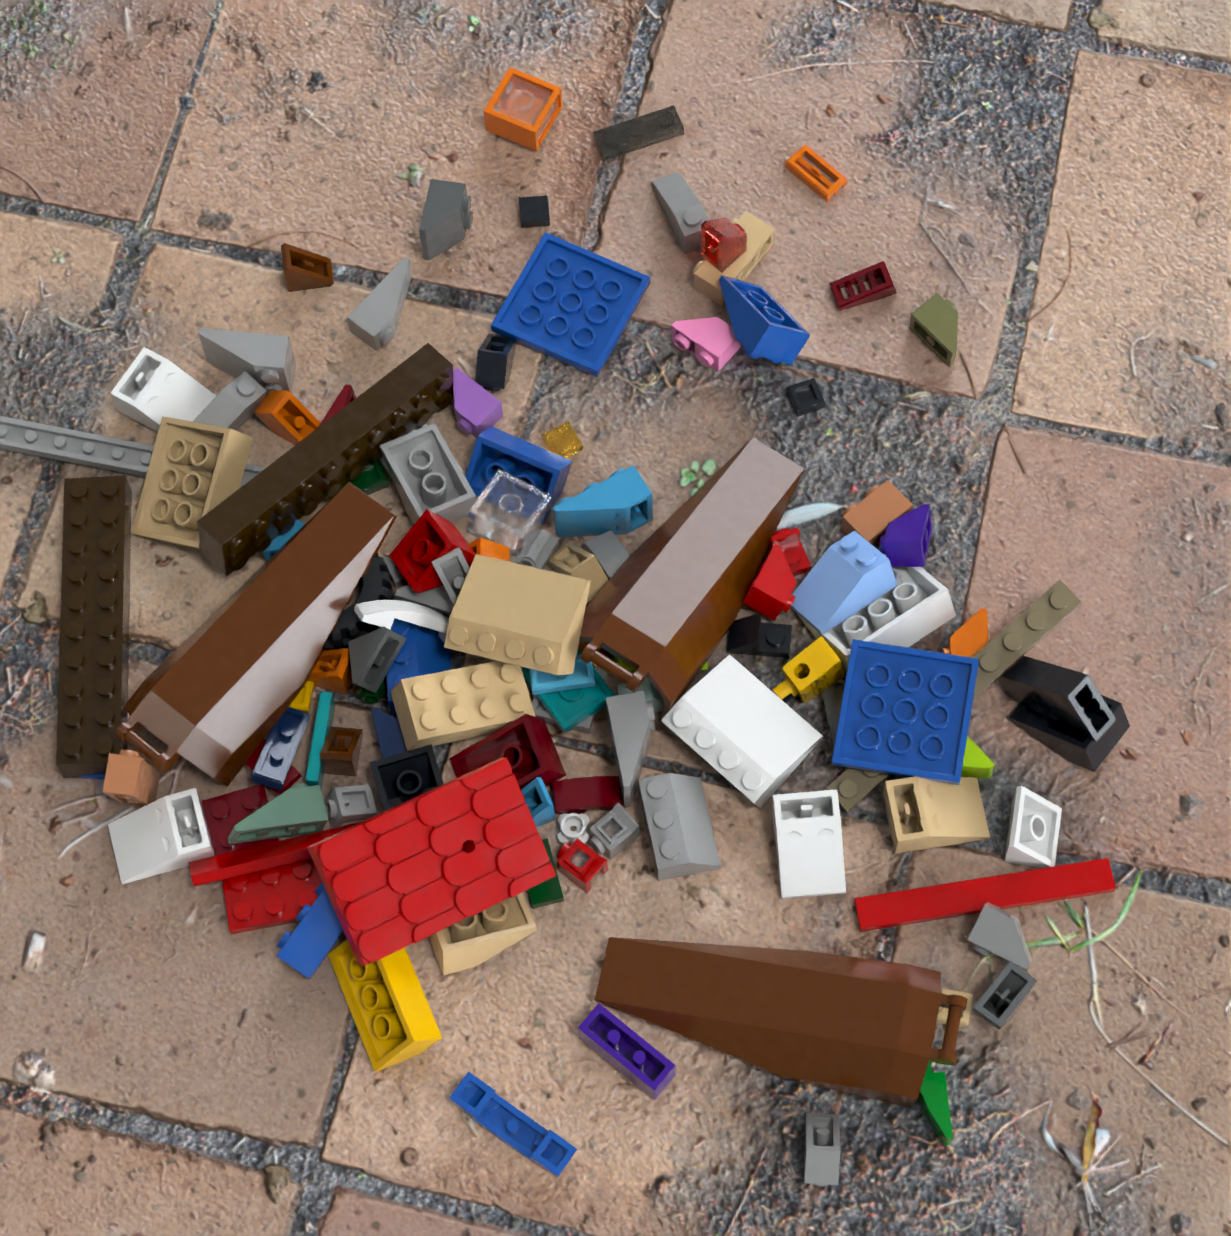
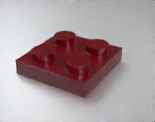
(228, 810)

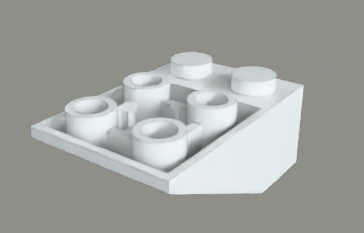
(158, 389)
(161, 836)
(809, 844)

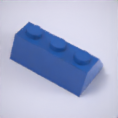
(519, 458)
(420, 655)

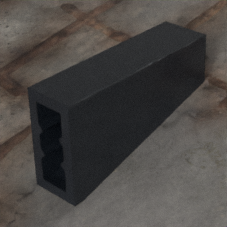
(1059, 695)

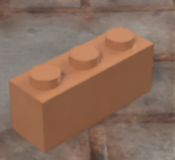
(131, 779)

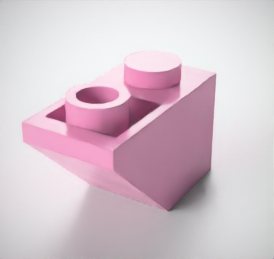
(707, 339)

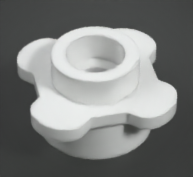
(569, 820)

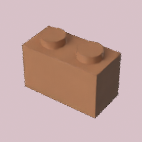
(873, 513)

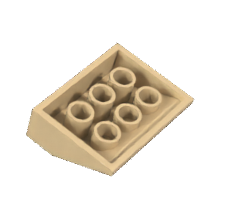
(187, 477)
(519, 615)

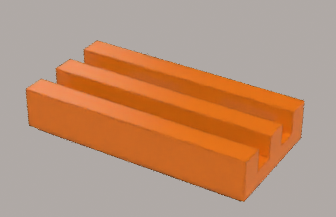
(806, 178)

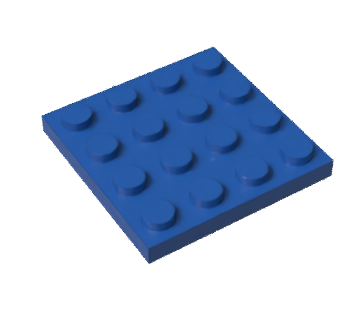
(571, 304)
(905, 712)

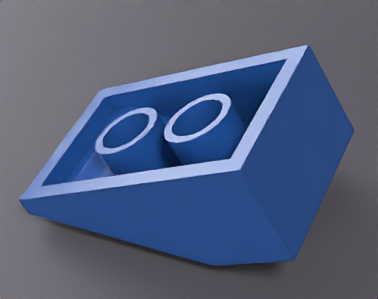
(762, 322)

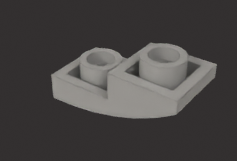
(608, 551)

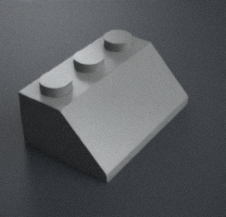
(678, 825)

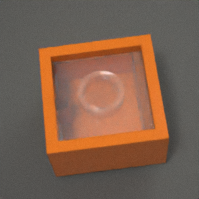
(523, 108)

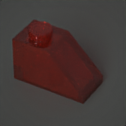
(722, 242)

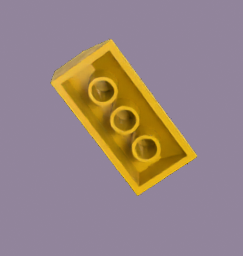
(386, 1005)

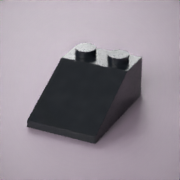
(1069, 743)

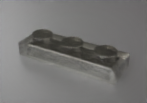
(638, 133)

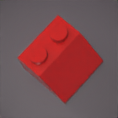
(425, 542)

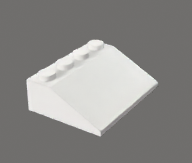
(897, 618)
(742, 730)

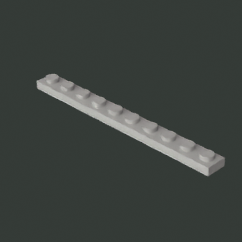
(83, 447)

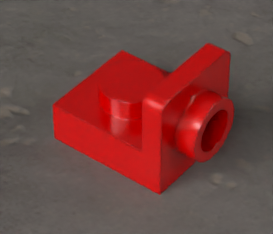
(792, 549)

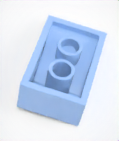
(843, 583)

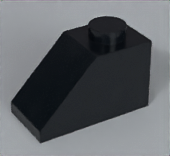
(495, 362)

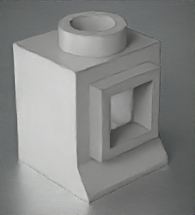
(613, 832)

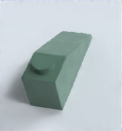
(289, 814)

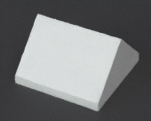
(1032, 830)

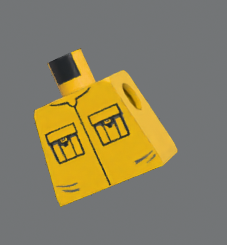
(818, 665)

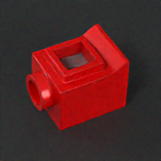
(580, 864)

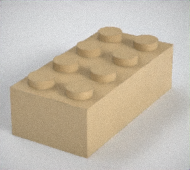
(460, 703)

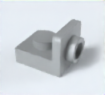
(349, 804)

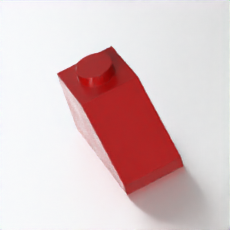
(772, 586)

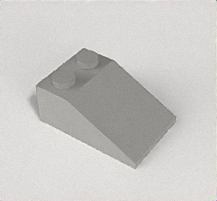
(263, 356)
(428, 475)
(629, 725)

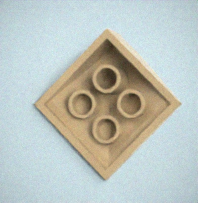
(482, 935)

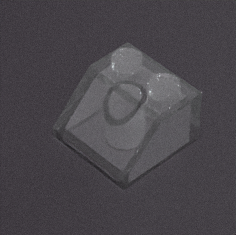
(508, 512)

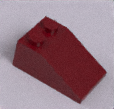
(526, 746)

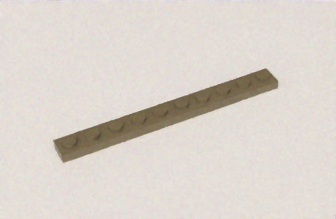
(994, 661)

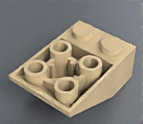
(934, 813)

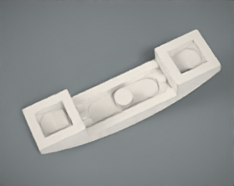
(385, 611)

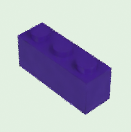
(626, 1051)

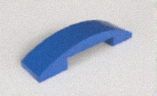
(512, 1125)

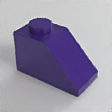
(908, 538)

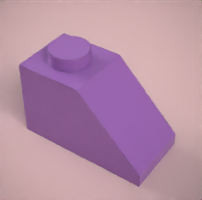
(474, 405)

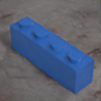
(313, 937)

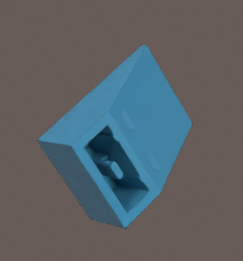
(614, 505)

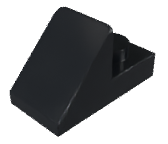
(757, 638)

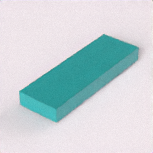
(322, 726)

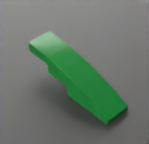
(935, 1104)

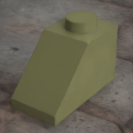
(937, 327)

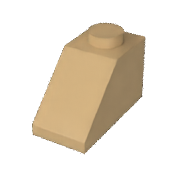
(579, 563)

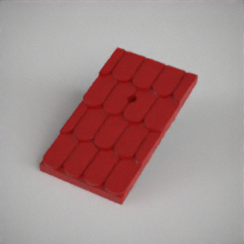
(432, 861)

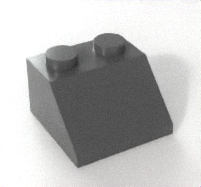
(444, 217)

